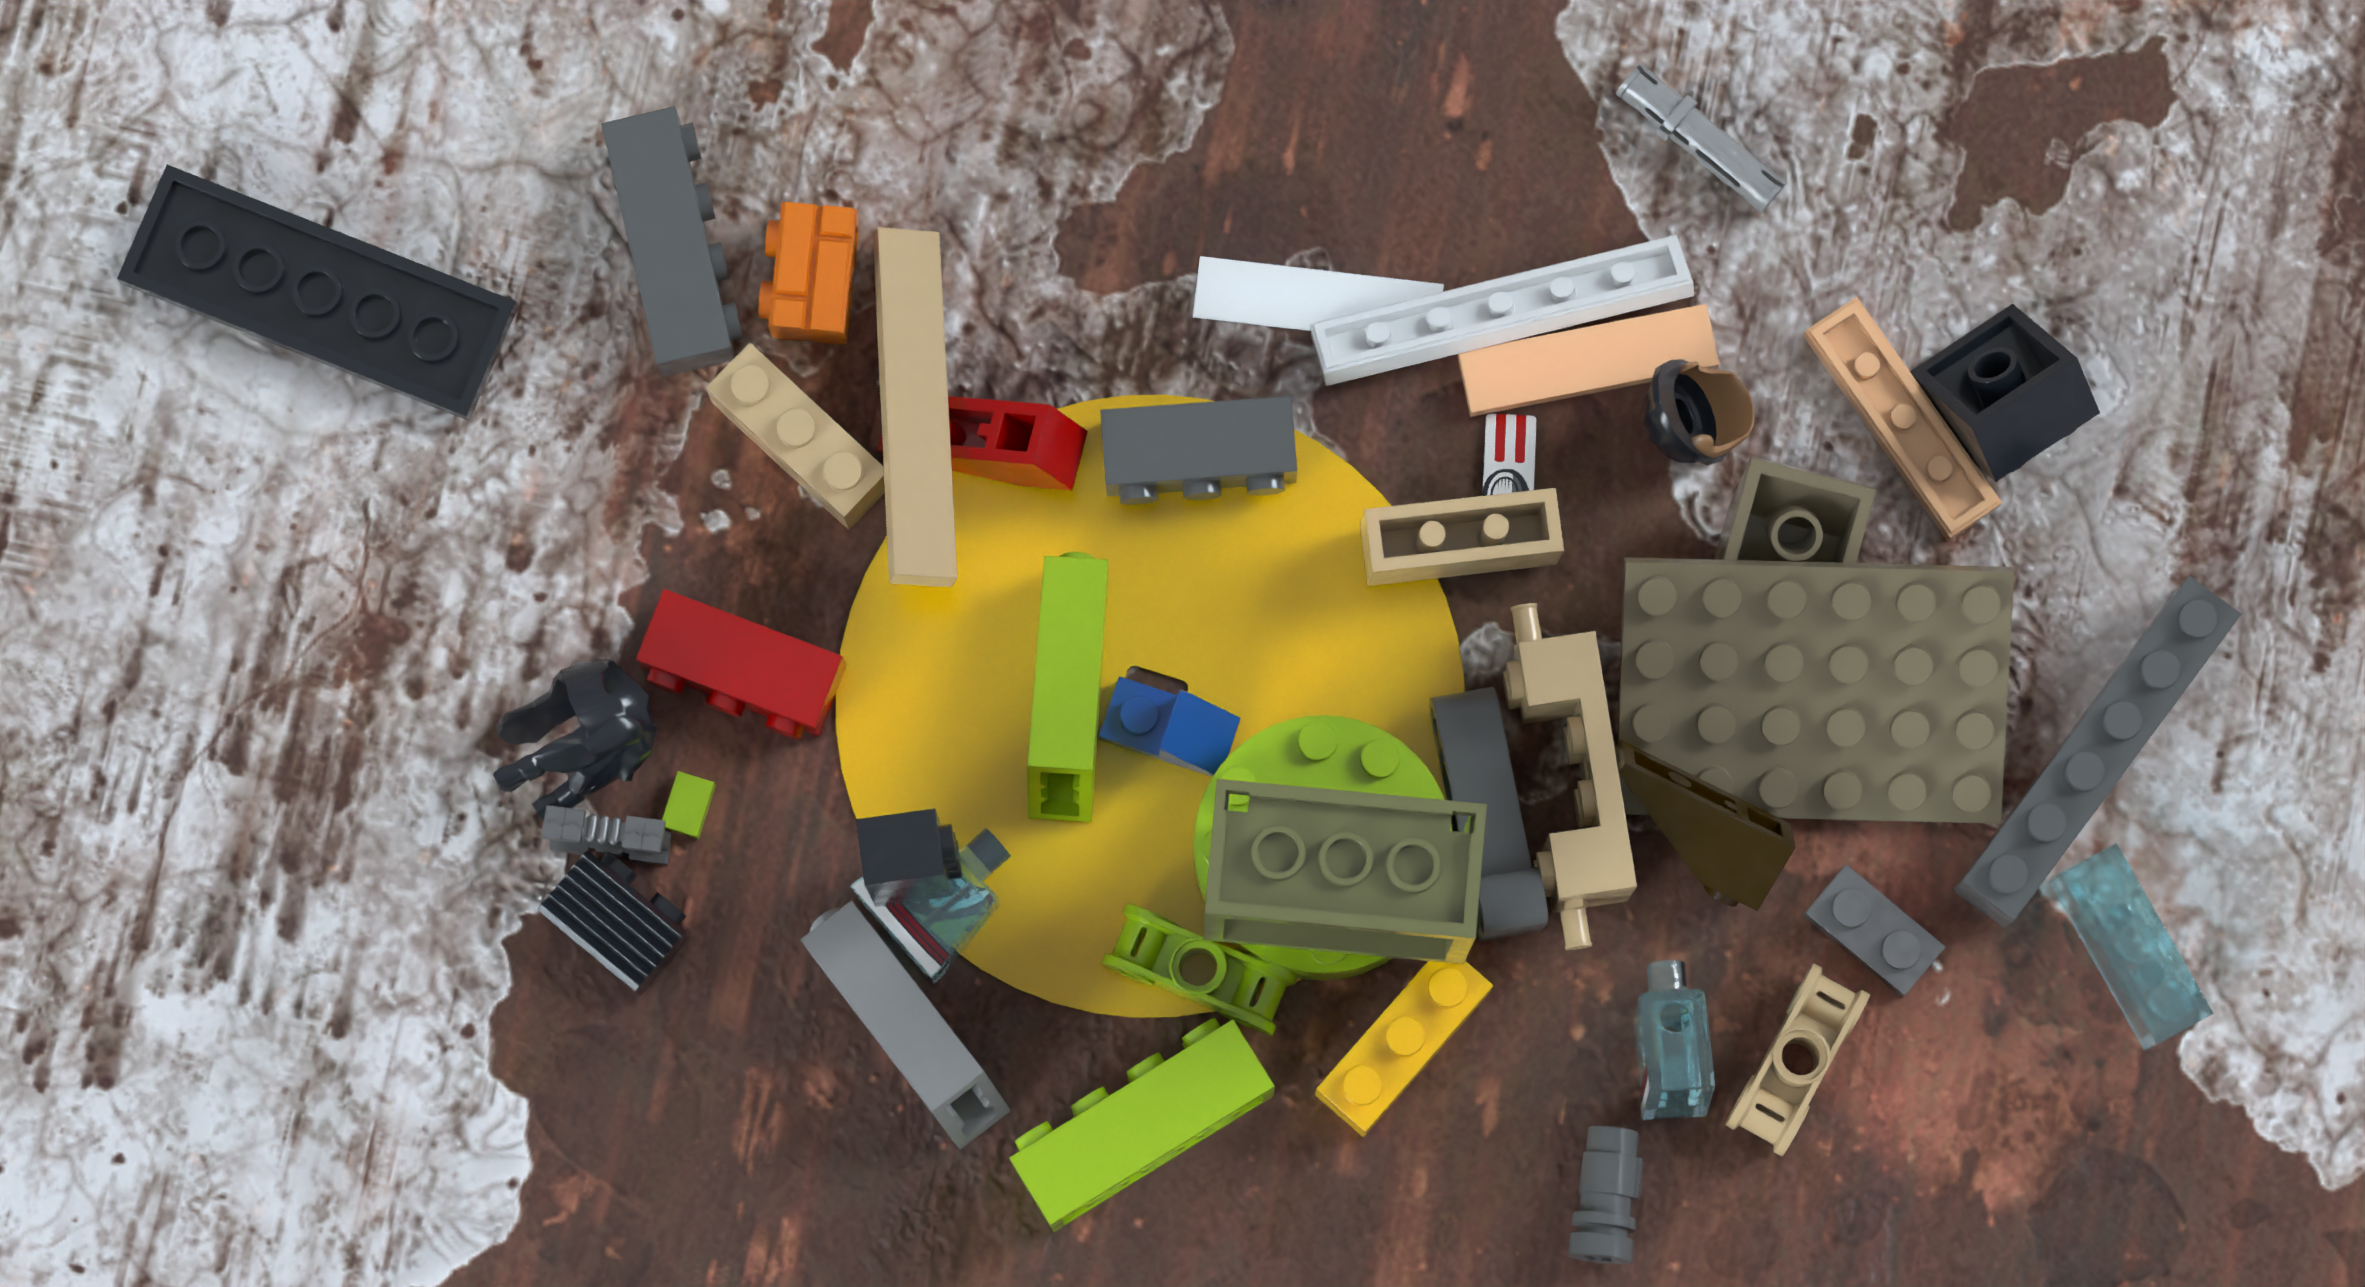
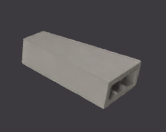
(905, 1023)

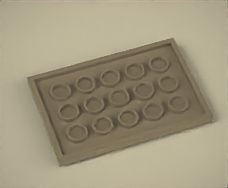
(1822, 684)

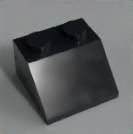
(2007, 391)

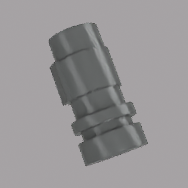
(1607, 1187)

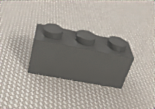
(1199, 449)

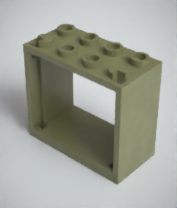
(1344, 872)

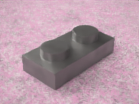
(1874, 931)

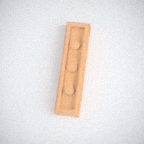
(1584, 359)
(1902, 419)

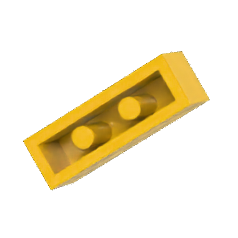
(1402, 1042)

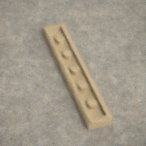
(914, 408)

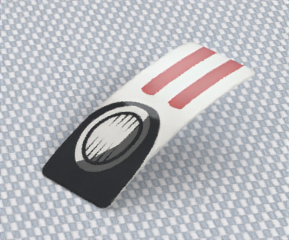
(1509, 453)

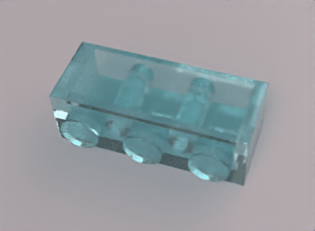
(2130, 946)

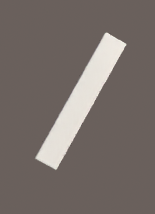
(1501, 310)

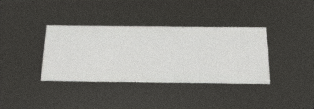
(1292, 295)

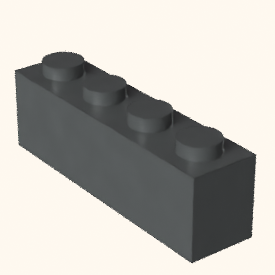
(670, 241)

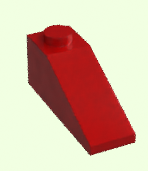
(1014, 442)

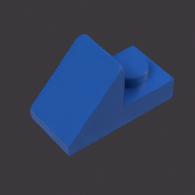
(1169, 726)

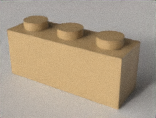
(798, 435)
(1461, 536)

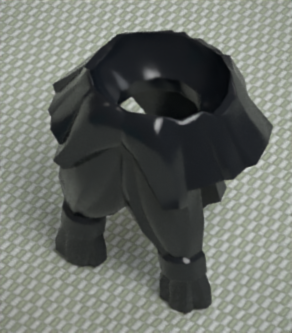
(608, 745)

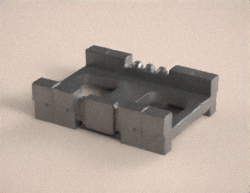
(575, 834)

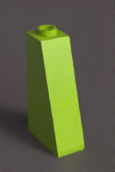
(1067, 688)

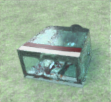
(941, 928)
(1673, 1066)

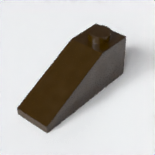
(1720, 837)

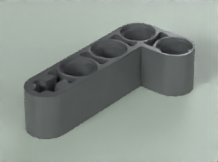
(1479, 770)

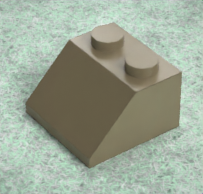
(1794, 516)

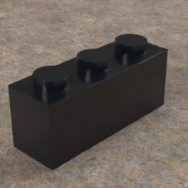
(908, 857)

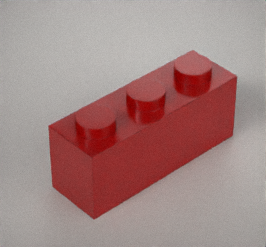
(740, 665)

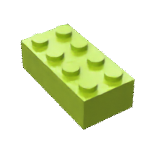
(1142, 1124)

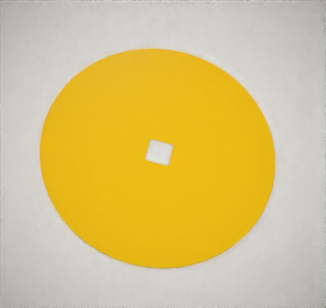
(1229, 593)

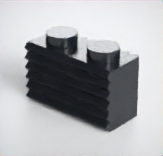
(615, 921)

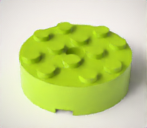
(1322, 755)

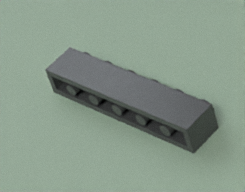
(2096, 752)

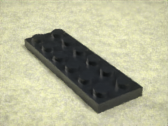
(318, 292)

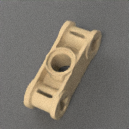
(1775, 1098)

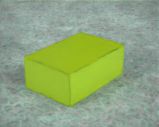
(688, 804)

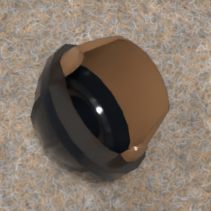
(1697, 412)

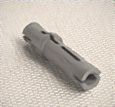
(1691, 129)

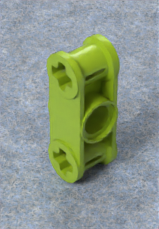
(1168, 947)

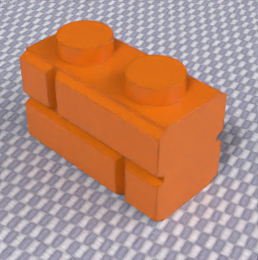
(811, 272)

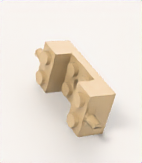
(1560, 681)

